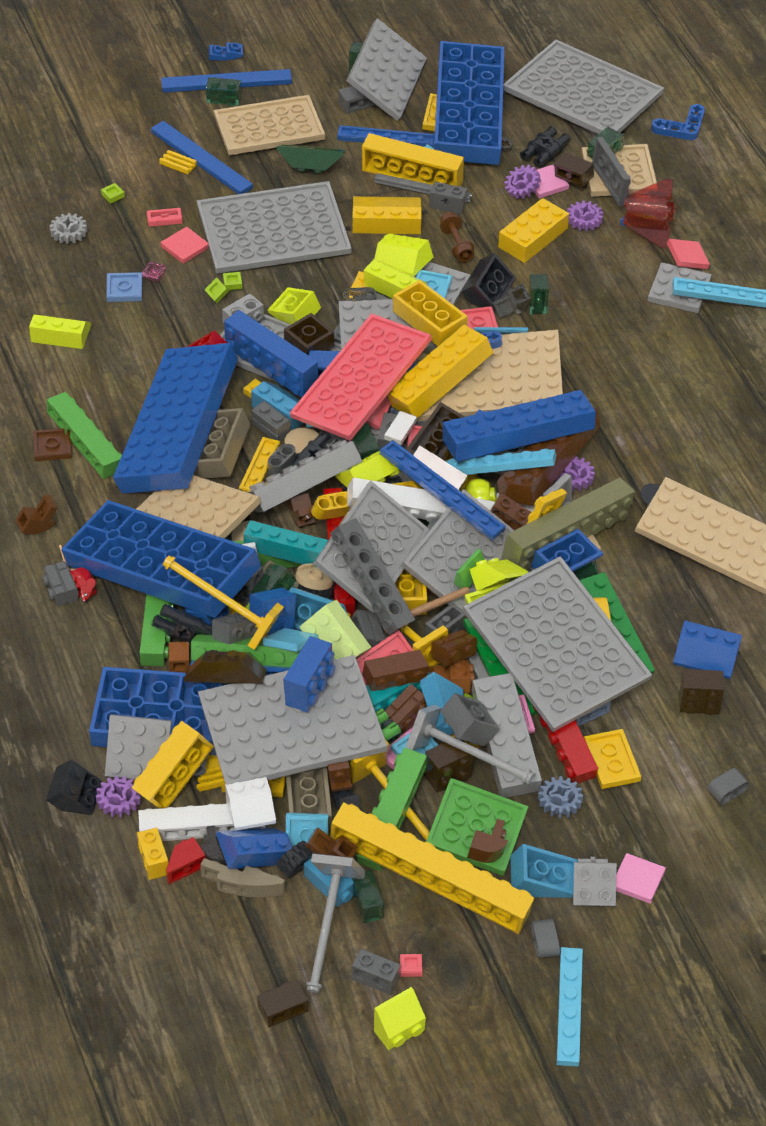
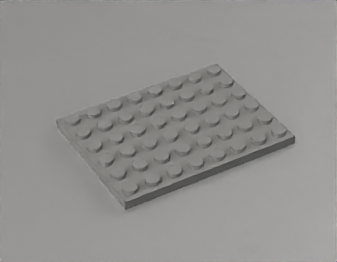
(583, 88)
(273, 227)
(557, 643)
(265, 738)

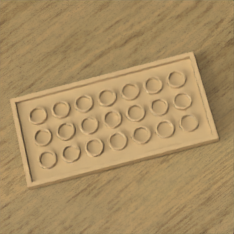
(707, 533)

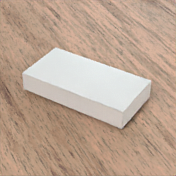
(400, 427)

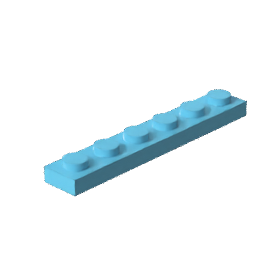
(719, 292)
(505, 462)
(569, 1007)

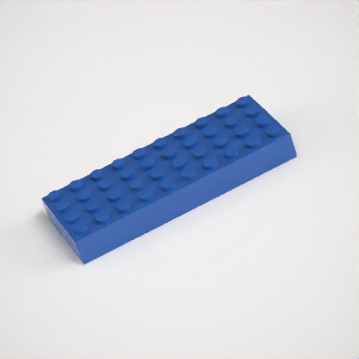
(469, 101)
(176, 418)
(133, 544)
(148, 696)

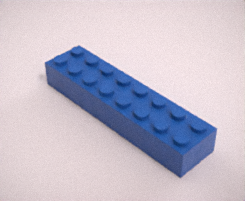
(518, 425)

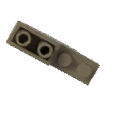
(249, 883)

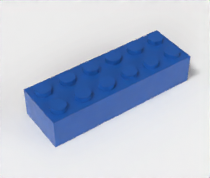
(270, 353)

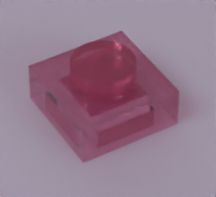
(153, 271)

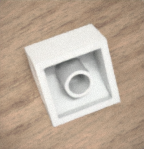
(250, 803)

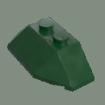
(309, 157)

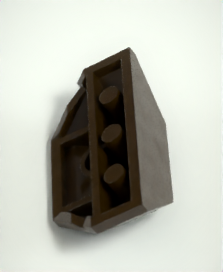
(226, 667)

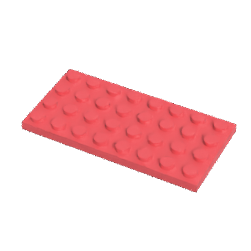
(360, 376)

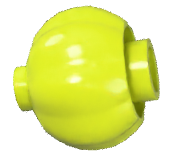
(481, 489)

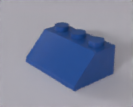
(573, 548)
(707, 648)
(253, 847)

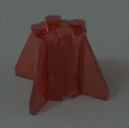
(651, 211)

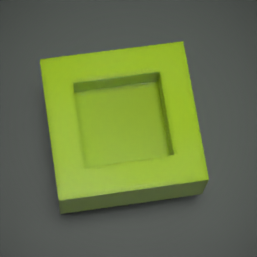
(112, 193)
(232, 280)
(217, 290)

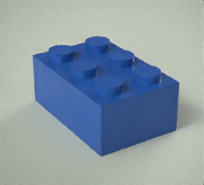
(309, 674)

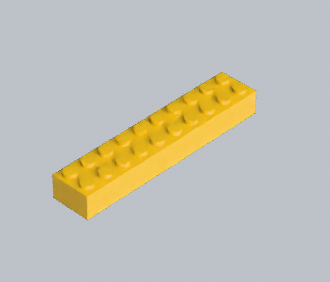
(433, 868)

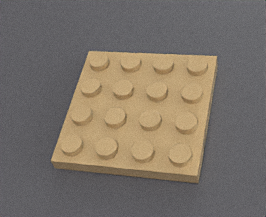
(637, 165)

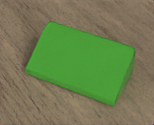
(463, 576)

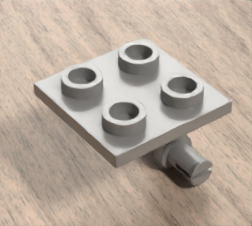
(594, 882)

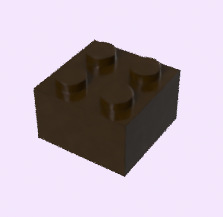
(310, 335)
(701, 691)
(446, 763)

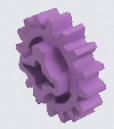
(522, 181)
(585, 215)
(580, 472)
(117, 796)

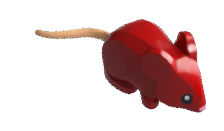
(83, 581)

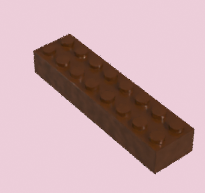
(531, 483)

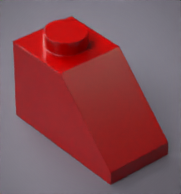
(184, 860)

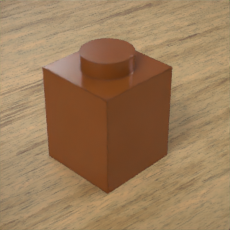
(179, 657)

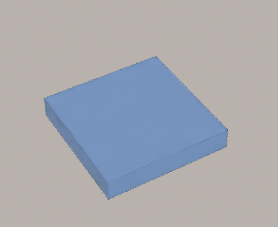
(124, 287)

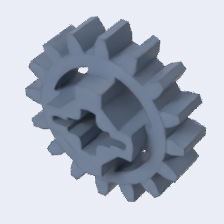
(560, 797)

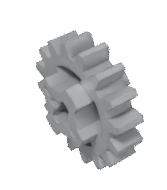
(68, 228)

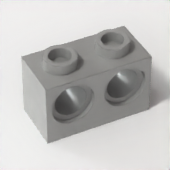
(248, 305)

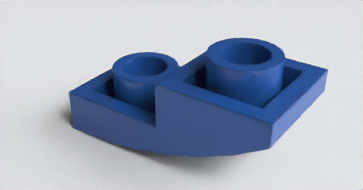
(229, 52)

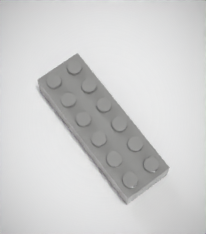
(306, 475)
(513, 739)

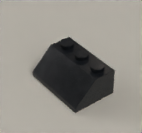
(488, 282)

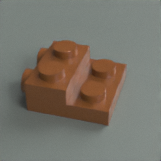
(458, 673)

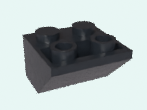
(73, 789)

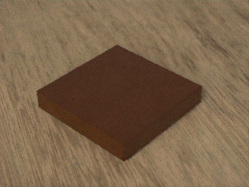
(52, 444)

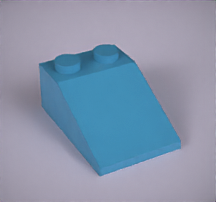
(542, 872)

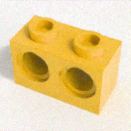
(152, 853)

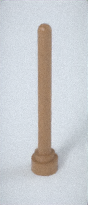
(439, 601)

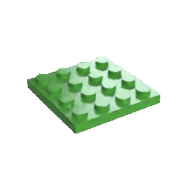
(473, 809)

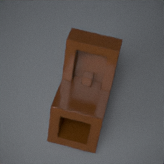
(300, 510)
(37, 519)
(339, 777)
(323, 844)
(488, 847)

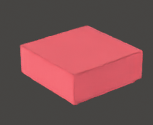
(411, 965)

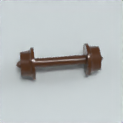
(450, 224)

